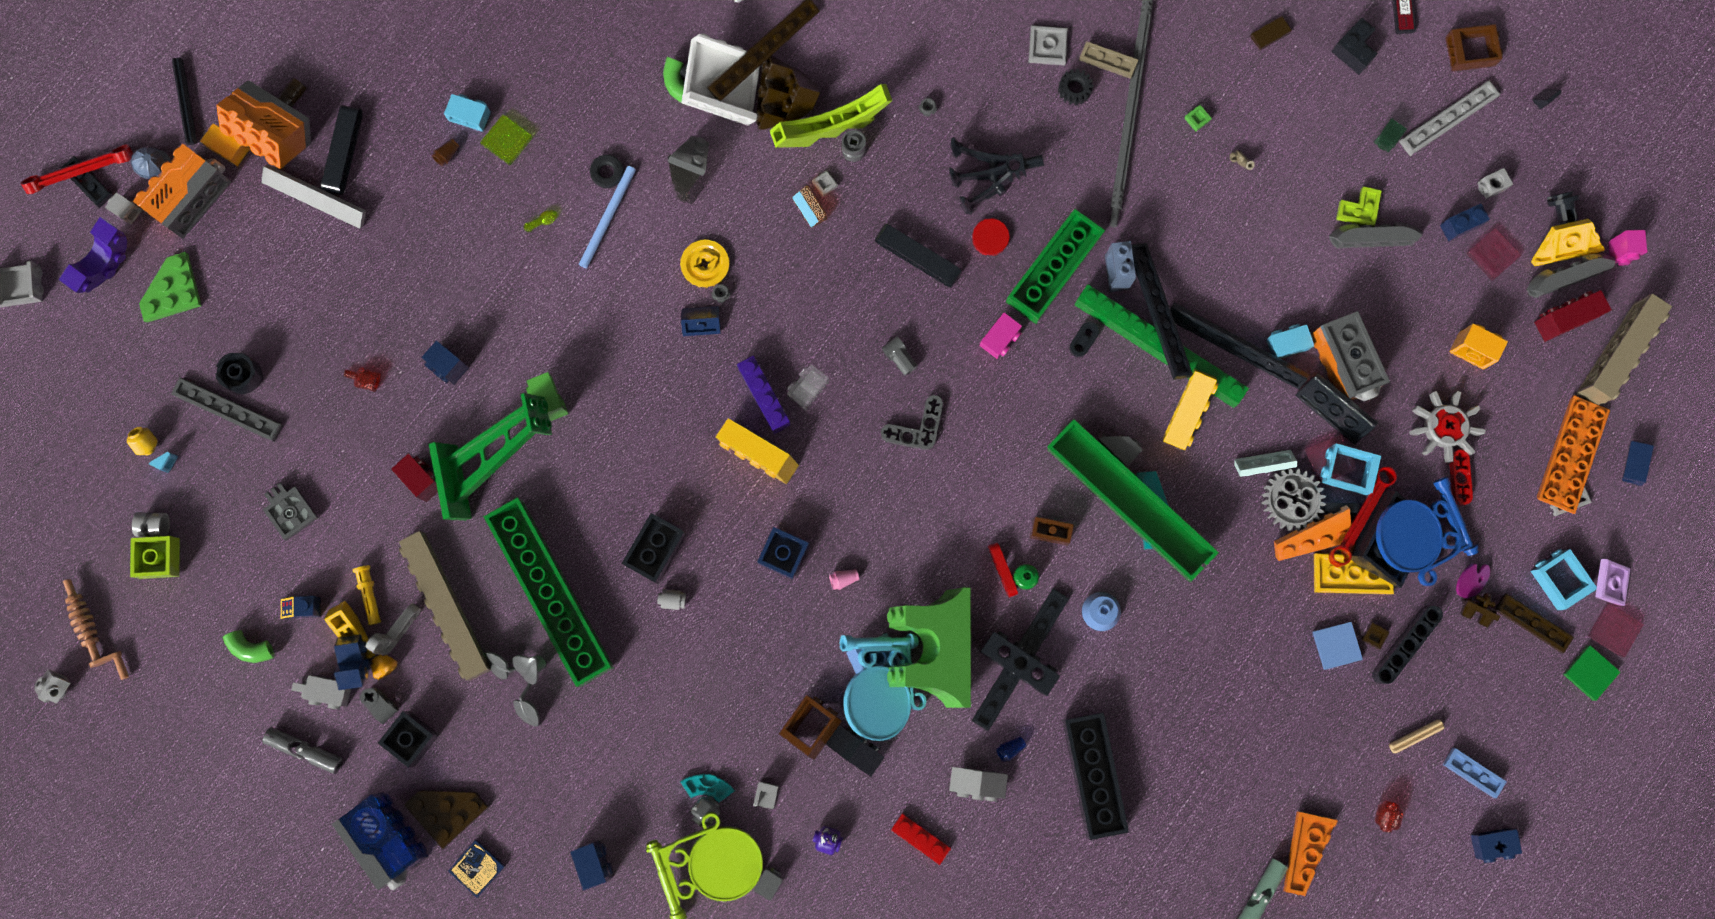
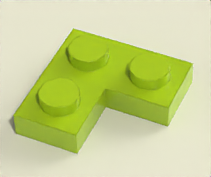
(1362, 212)

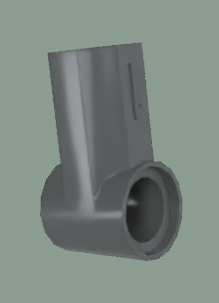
(896, 352)

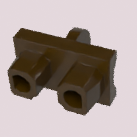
(1487, 615)

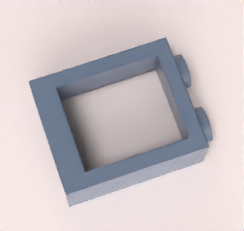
(1119, 271)

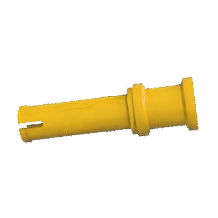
(365, 586)

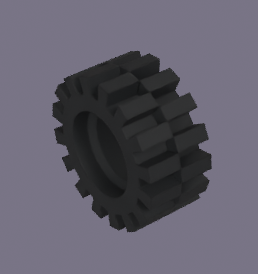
(1078, 77)

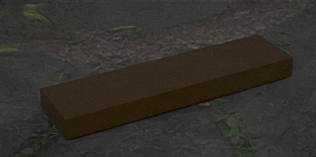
(1534, 623)

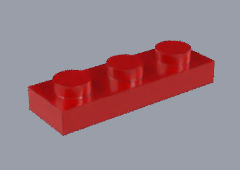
(920, 839)

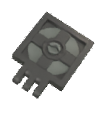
(288, 511)

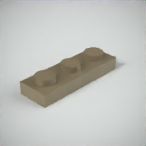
(1108, 60)

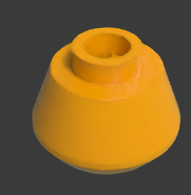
(383, 666)

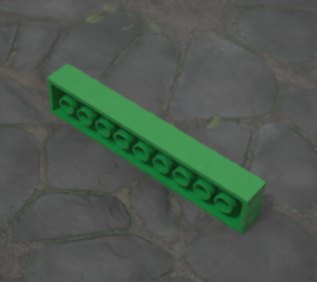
(548, 592)

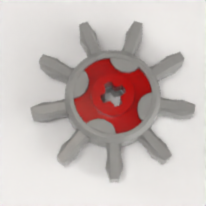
(1458, 424)

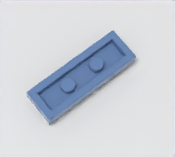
(1474, 773)

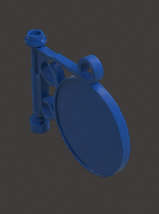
(1413, 537)

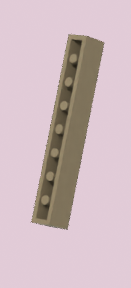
(444, 605)

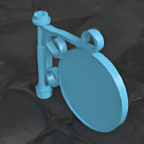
(869, 702)

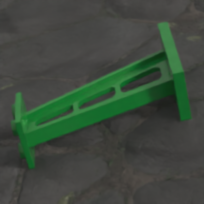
(448, 459)

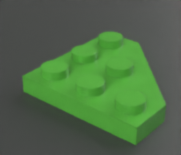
(171, 290)

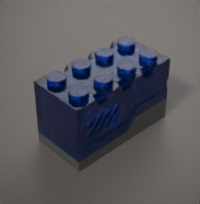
(380, 841)

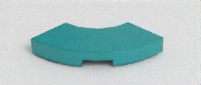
(707, 785)

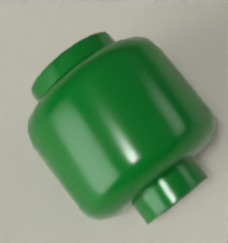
(1019, 579)

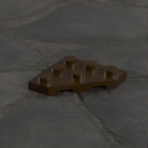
(445, 813)

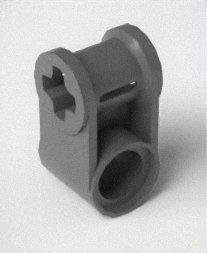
(380, 707)

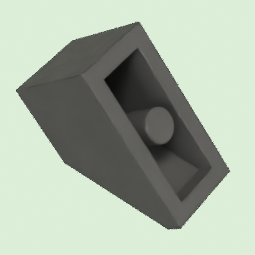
(1122, 448)

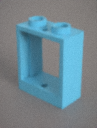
(1370, 471)
(1549, 587)

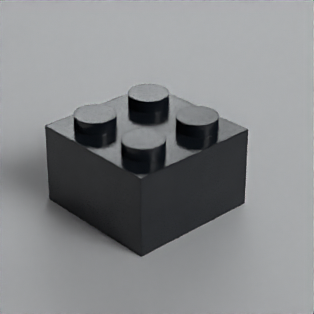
(408, 739)

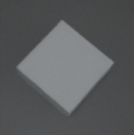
(824, 183)

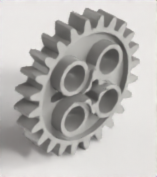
(1299, 483)

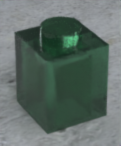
(1389, 135)

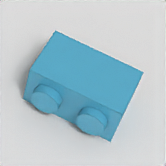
(467, 112)
(1290, 342)

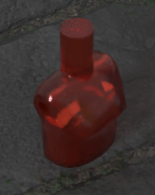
(364, 378)

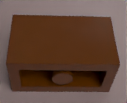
(1051, 531)

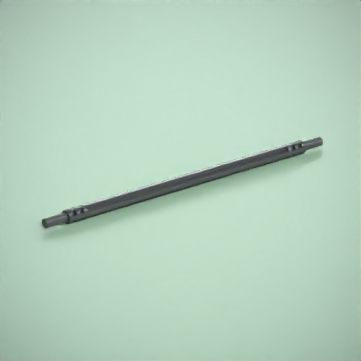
(1130, 112)

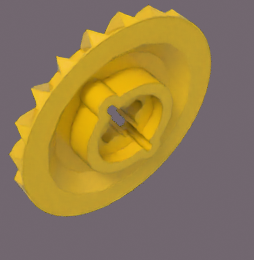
(708, 251)

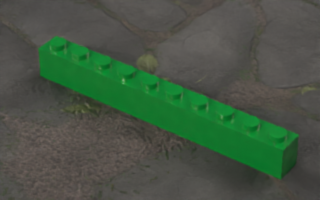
(1146, 338)

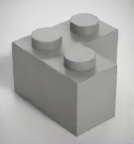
(978, 784)

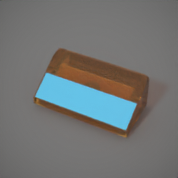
(809, 207)

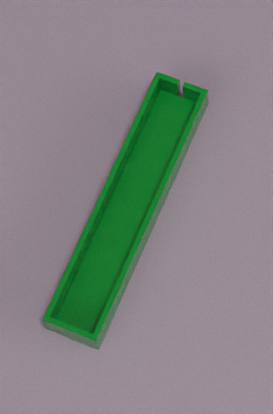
(1132, 500)

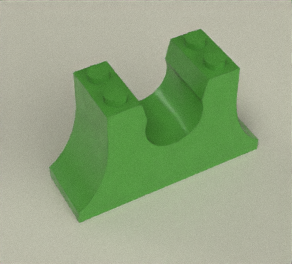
(946, 648)

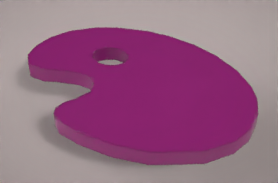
(1468, 582)

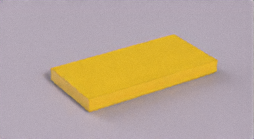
(1346, 579)

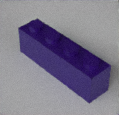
(763, 394)

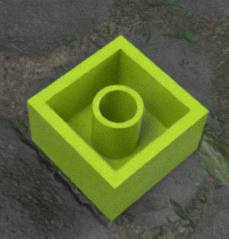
(155, 557)

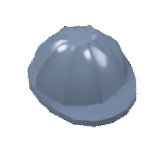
(148, 162)

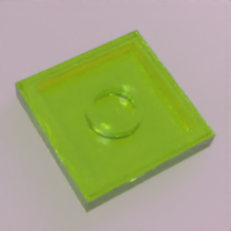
(506, 140)

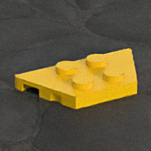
(1568, 242)

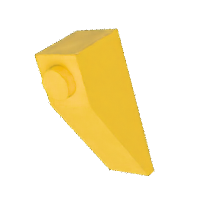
(346, 623)

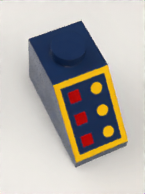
(301, 607)

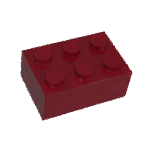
(1572, 314)

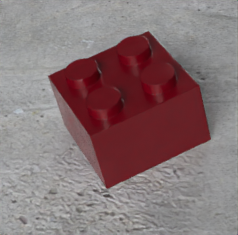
(416, 477)

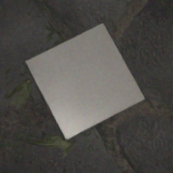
(1048, 45)

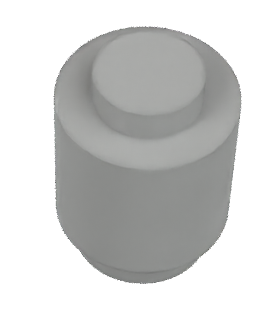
(671, 599)

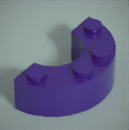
(100, 262)

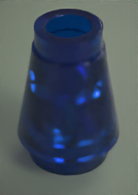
(1009, 749)

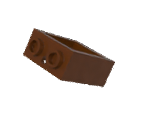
(1456, 52)
(799, 715)

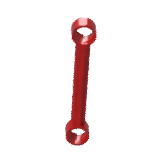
(36, 183)
(1362, 517)

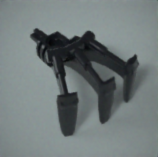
(991, 174)

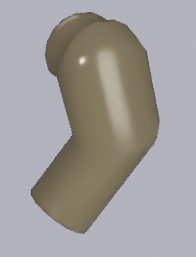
(1242, 160)

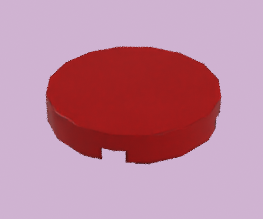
(990, 237)

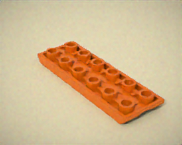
(1573, 454)

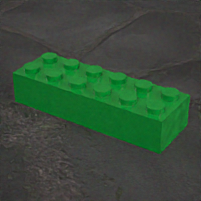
(1055, 266)

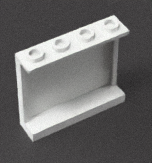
(705, 63)

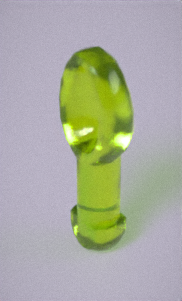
(545, 218)

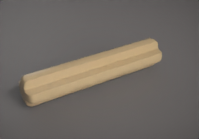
(1416, 736)

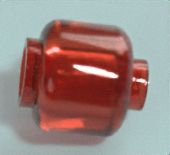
(1389, 816)

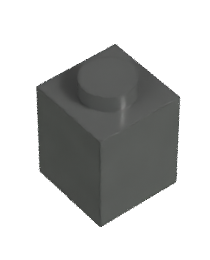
(769, 883)

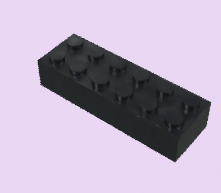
(1095, 776)

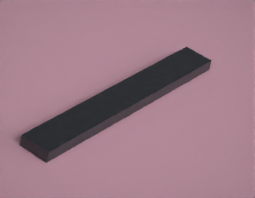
(1160, 312)
(1238, 347)
(1031, 642)

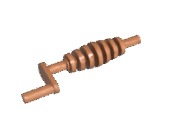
(80, 619)

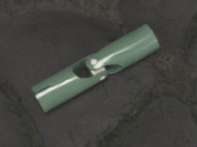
(1269, 882)

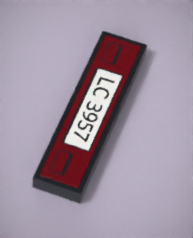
(1404, 16)

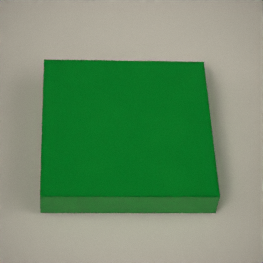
(1591, 673)

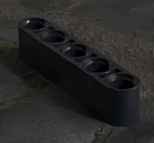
(341, 149)
(918, 255)
(1415, 643)

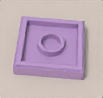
(1612, 582)

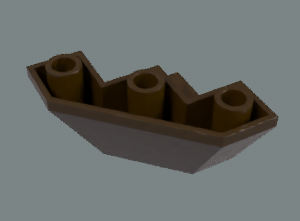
(783, 94)

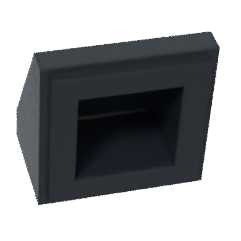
(1546, 97)

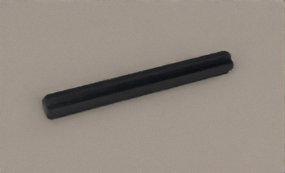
(184, 101)

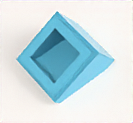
(164, 462)

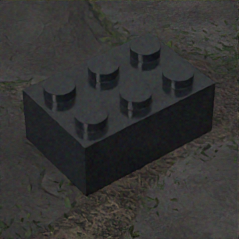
(654, 548)

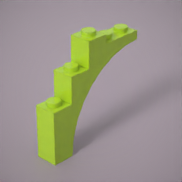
(832, 123)

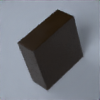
(1375, 635)

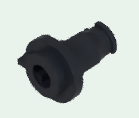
(1564, 206)

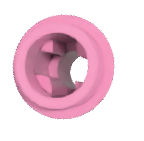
(841, 579)

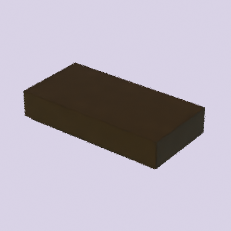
(1270, 33)

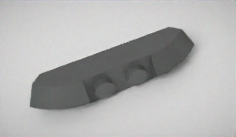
(1367, 236)
(1589, 267)

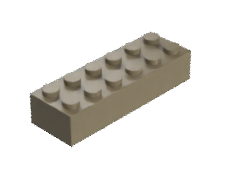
(1624, 350)

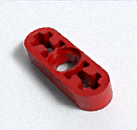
(1467, 472)
(1003, 570)

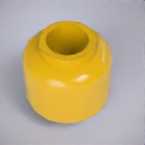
(142, 441)

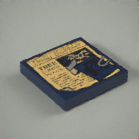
(476, 868)

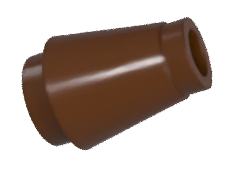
(444, 153)

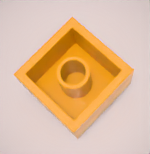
(1478, 346)

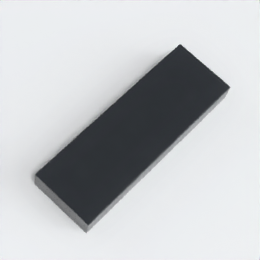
(90, 185)

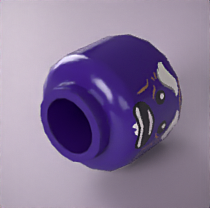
(827, 840)

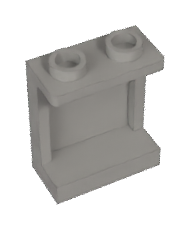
(21, 285)

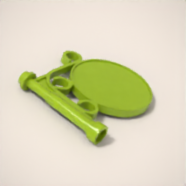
(721, 865)

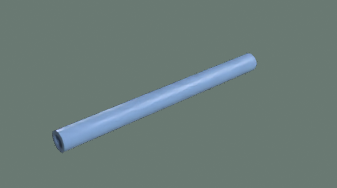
(607, 217)

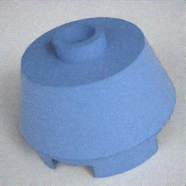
(1101, 611)

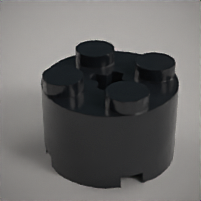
(238, 373)

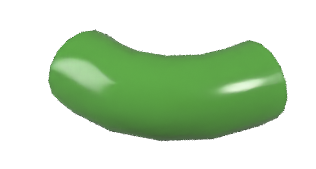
(673, 78)
(248, 651)

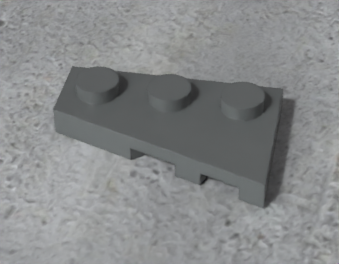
(691, 155)

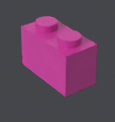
(1628, 246)
(1001, 335)

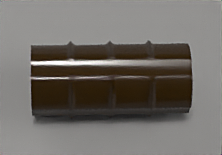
(292, 92)

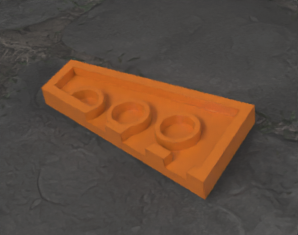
(1315, 536)
(1306, 850)

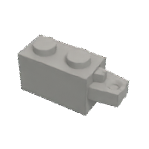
(322, 690)

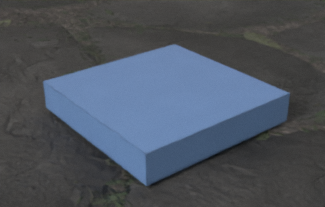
(1337, 645)

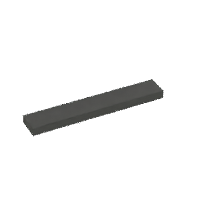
(227, 409)

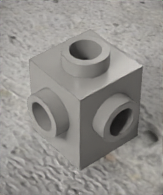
(51, 686)

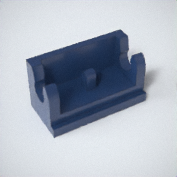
(1637, 463)

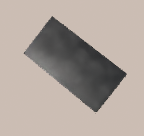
(1336, 409)

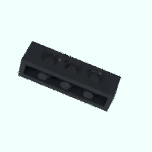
(1049, 673)

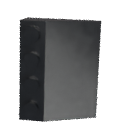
(1366, 551)

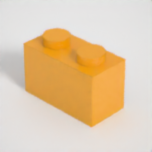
(224, 145)

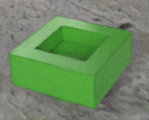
(1198, 118)

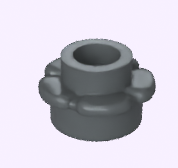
(928, 102)
(720, 288)

